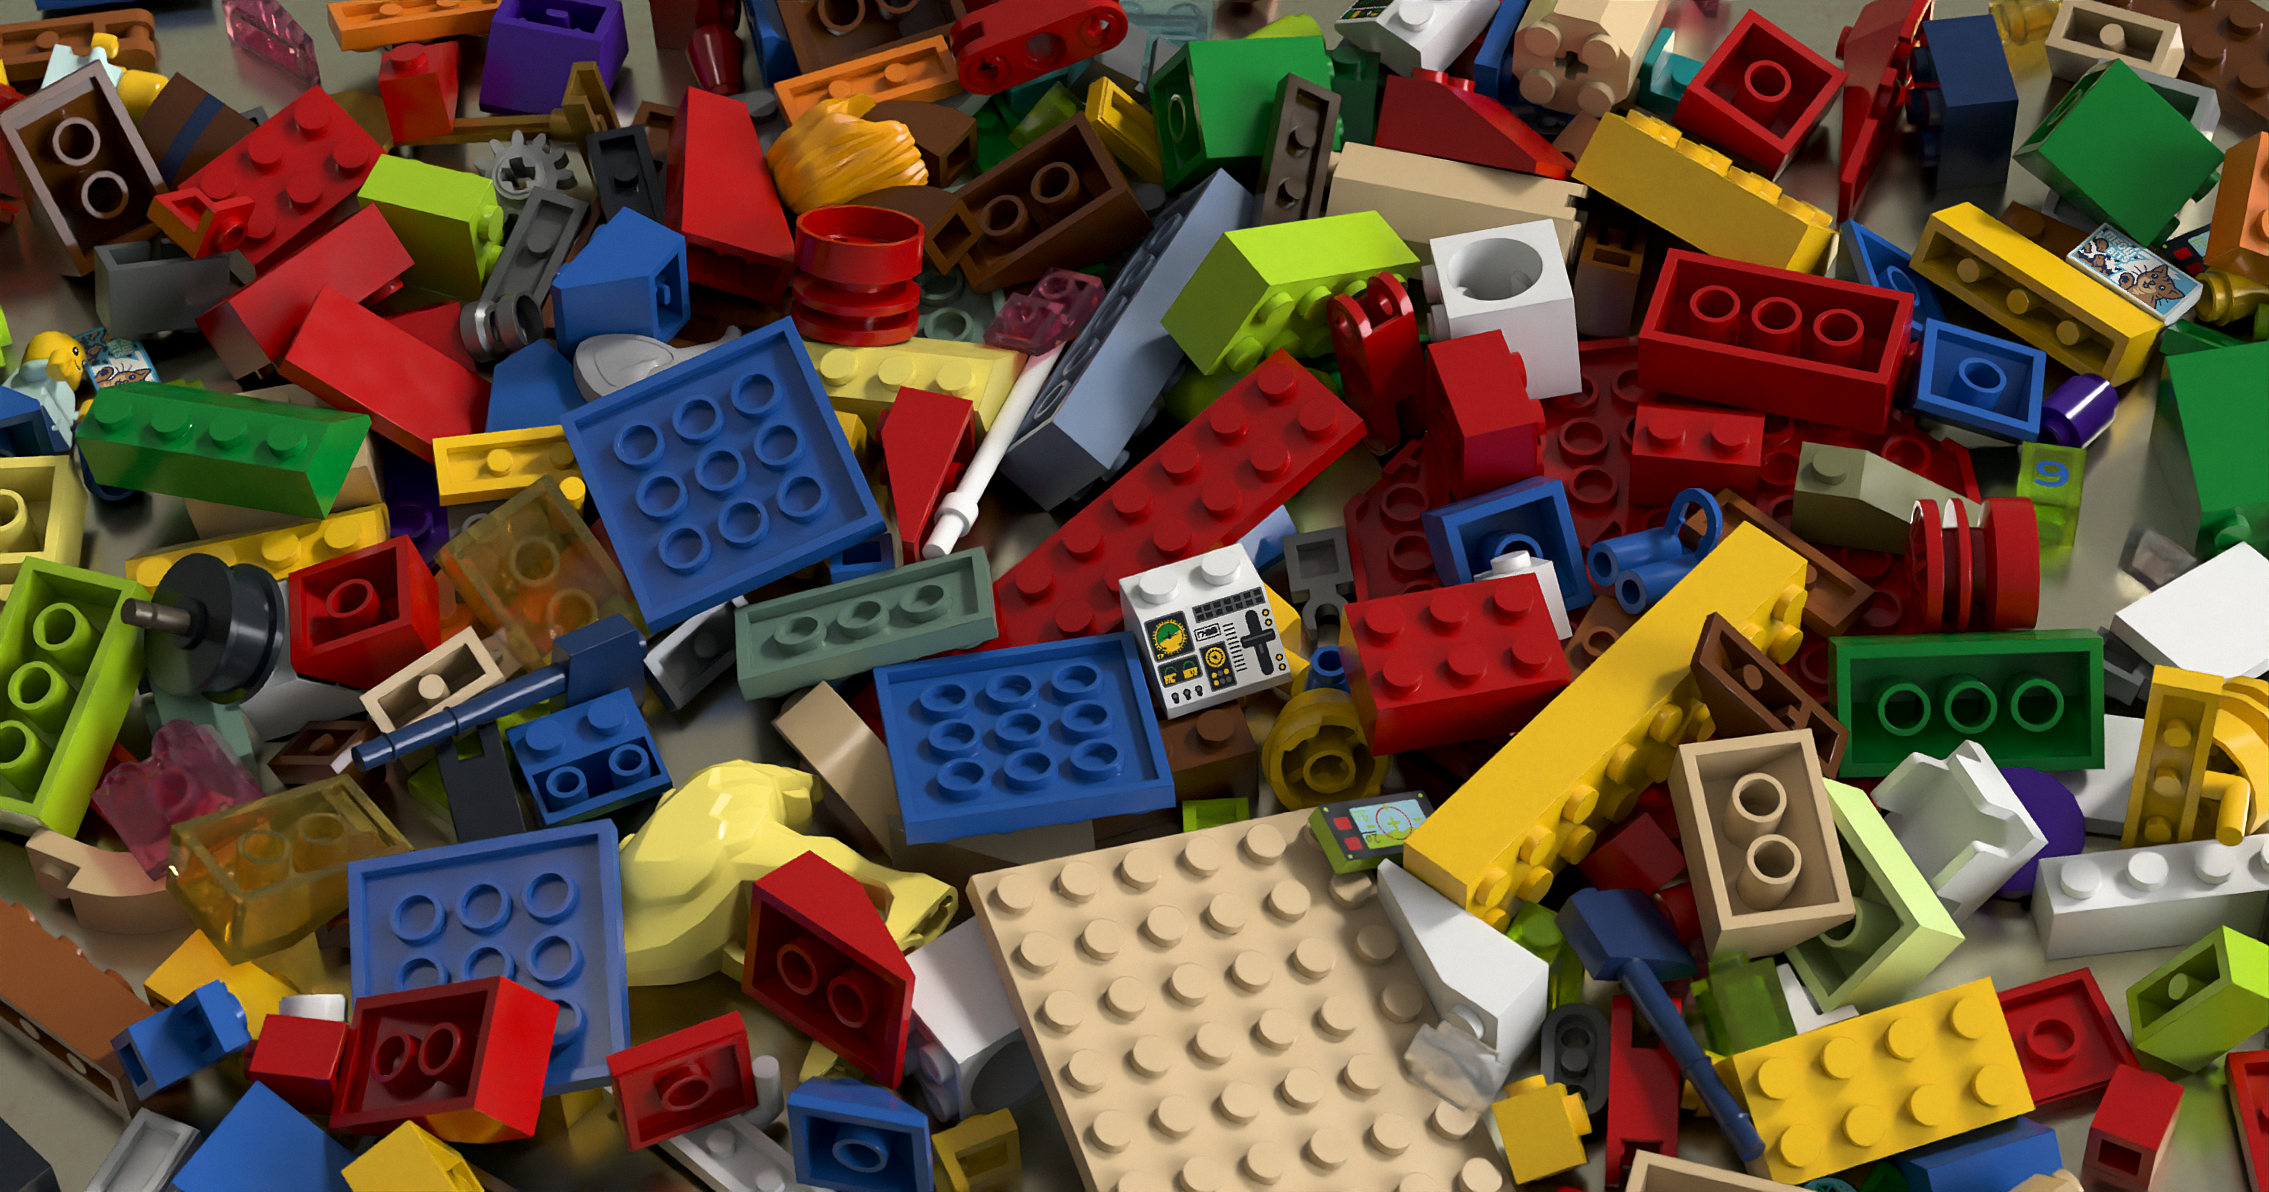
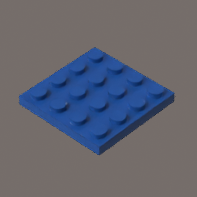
(722, 474)
(1022, 738)
(513, 907)

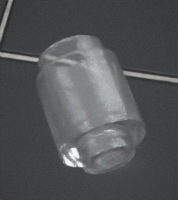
(1456, 1066)

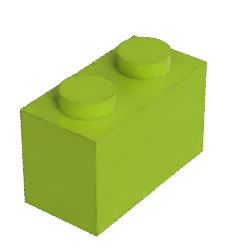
(2202, 1000)

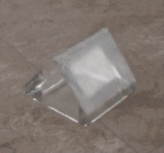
(2154, 557)

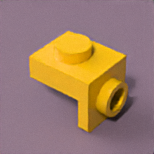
(975, 1151)

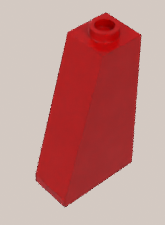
(726, 200)

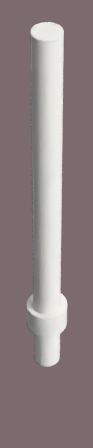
(960, 507)

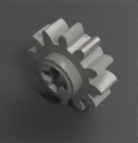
(524, 161)

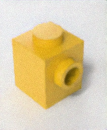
(1542, 1129)

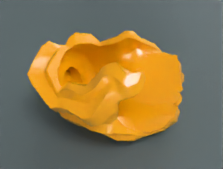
(839, 157)

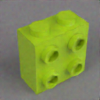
(442, 220)

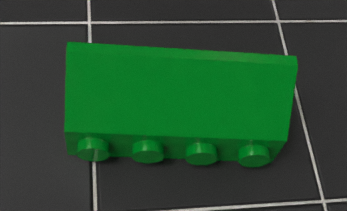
(220, 447)
(2017, 693)

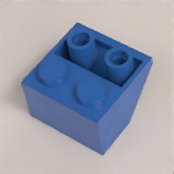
(622, 283)
(586, 761)

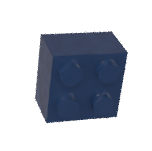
(1962, 102)

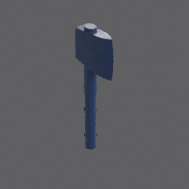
(582, 668)
(1632, 942)

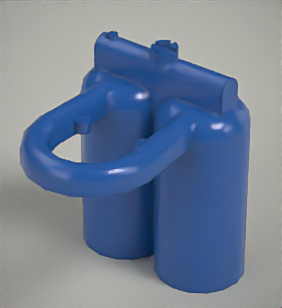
(1656, 559)

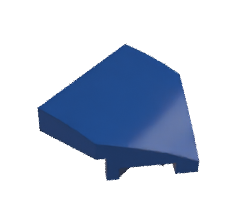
(532, 389)

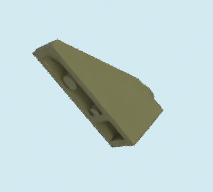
(1861, 499)

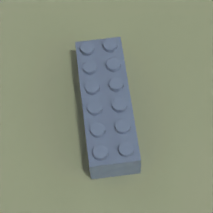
(1121, 354)

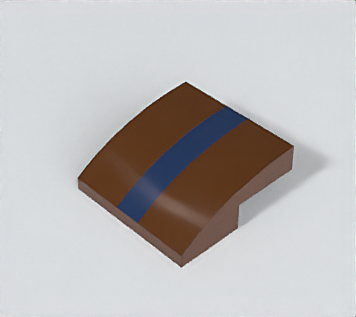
(189, 130)

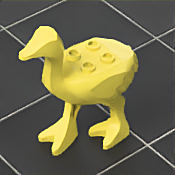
(695, 870)

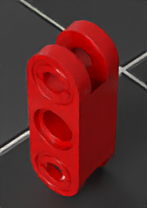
(1031, 40)
(1380, 361)
(1641, 1095)

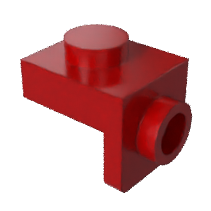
(199, 223)

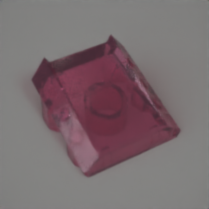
(184, 779)

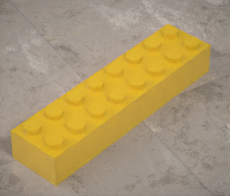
(1604, 736)

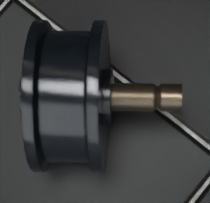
(211, 629)

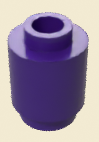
(2077, 411)

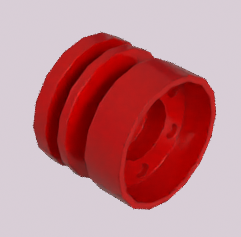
(857, 275)
(1974, 565)

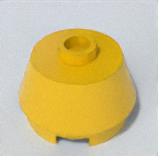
(1320, 752)

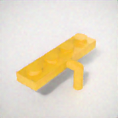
(505, 464)
(2173, 763)

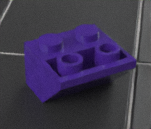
(536, 46)

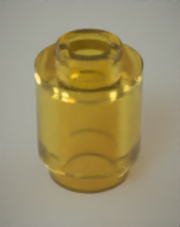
(2024, 20)

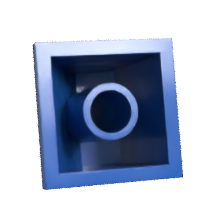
(265, 1149)

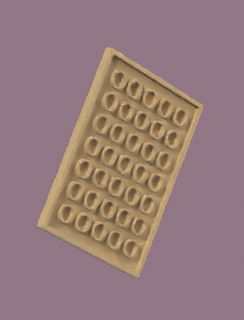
(1226, 1018)

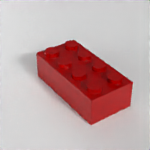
(1775, 341)

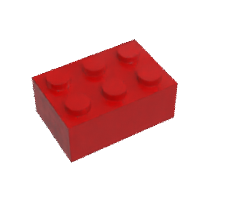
(298, 171)
(261, 318)
(1451, 663)

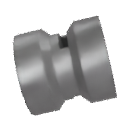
(494, 328)

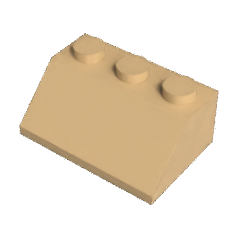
(1759, 842)

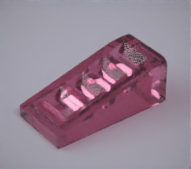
(273, 36)

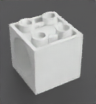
(1511, 283)
(965, 1031)

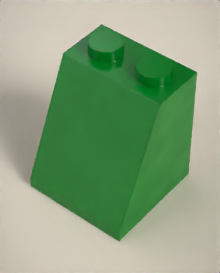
(1218, 103)
(2122, 154)
(2215, 443)

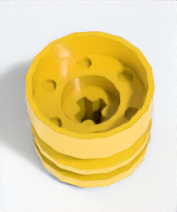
(2241, 750)

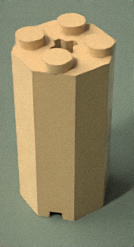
(1583, 51)
(1444, 198)

